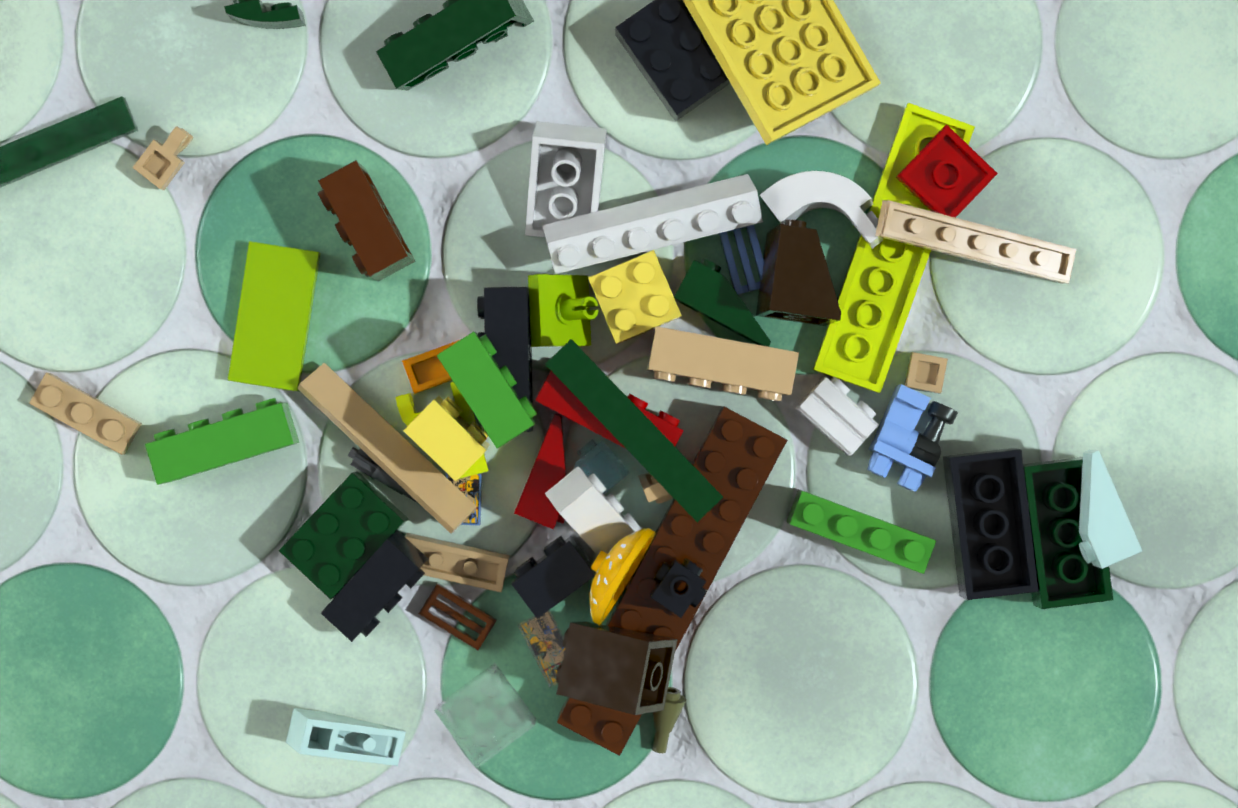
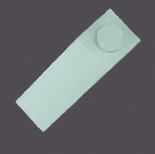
(1103, 520)
(344, 738)

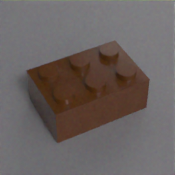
(364, 222)

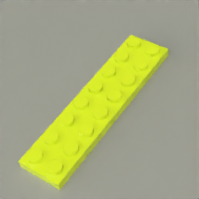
(884, 278)

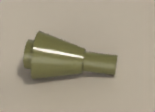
(666, 719)

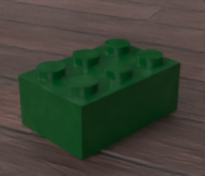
(343, 534)

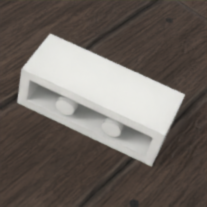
(590, 512)

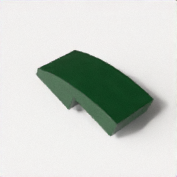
(255, 14)

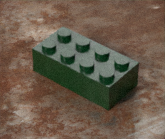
(1054, 516)

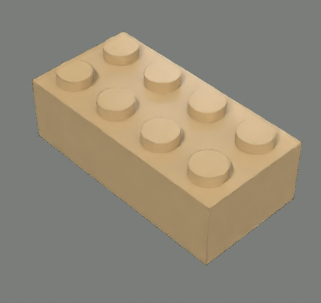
(722, 362)

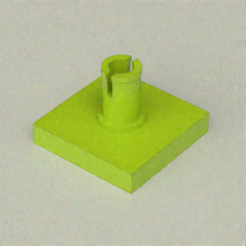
(560, 310)

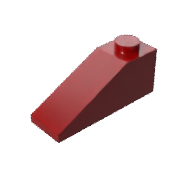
(546, 472)

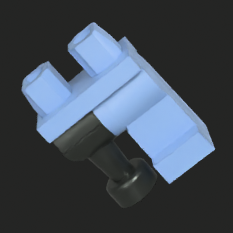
(901, 443)

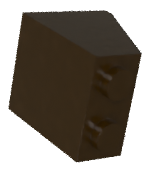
(796, 277)
(616, 667)

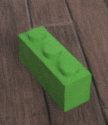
(488, 388)

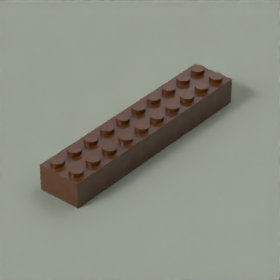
(737, 464)

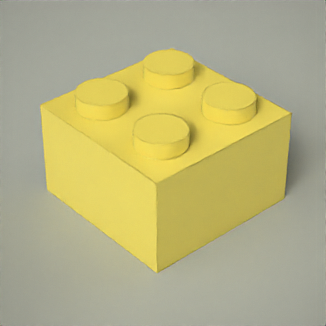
(634, 297)
(448, 437)

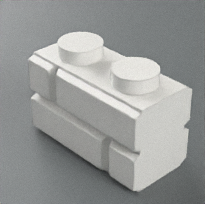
(837, 415)

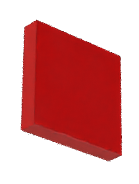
(946, 174)

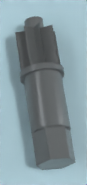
(369, 467)

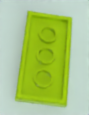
(274, 316)

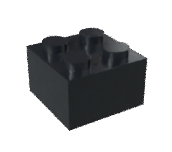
(553, 576)

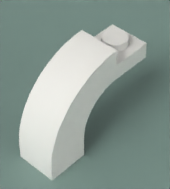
(821, 189)

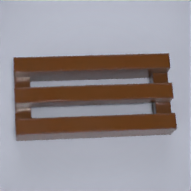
(483, 631)

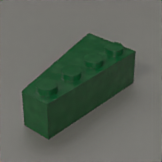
(447, 36)

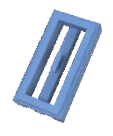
(751, 285)

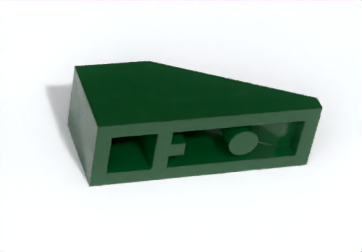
(716, 299)

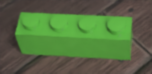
(221, 443)
(861, 531)

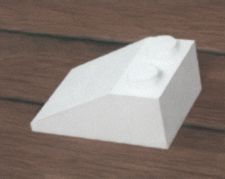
(563, 173)

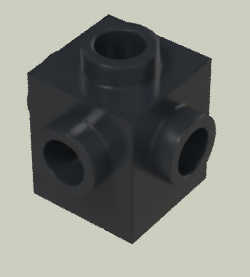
(674, 599)

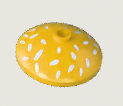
(615, 572)

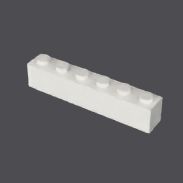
(652, 223)

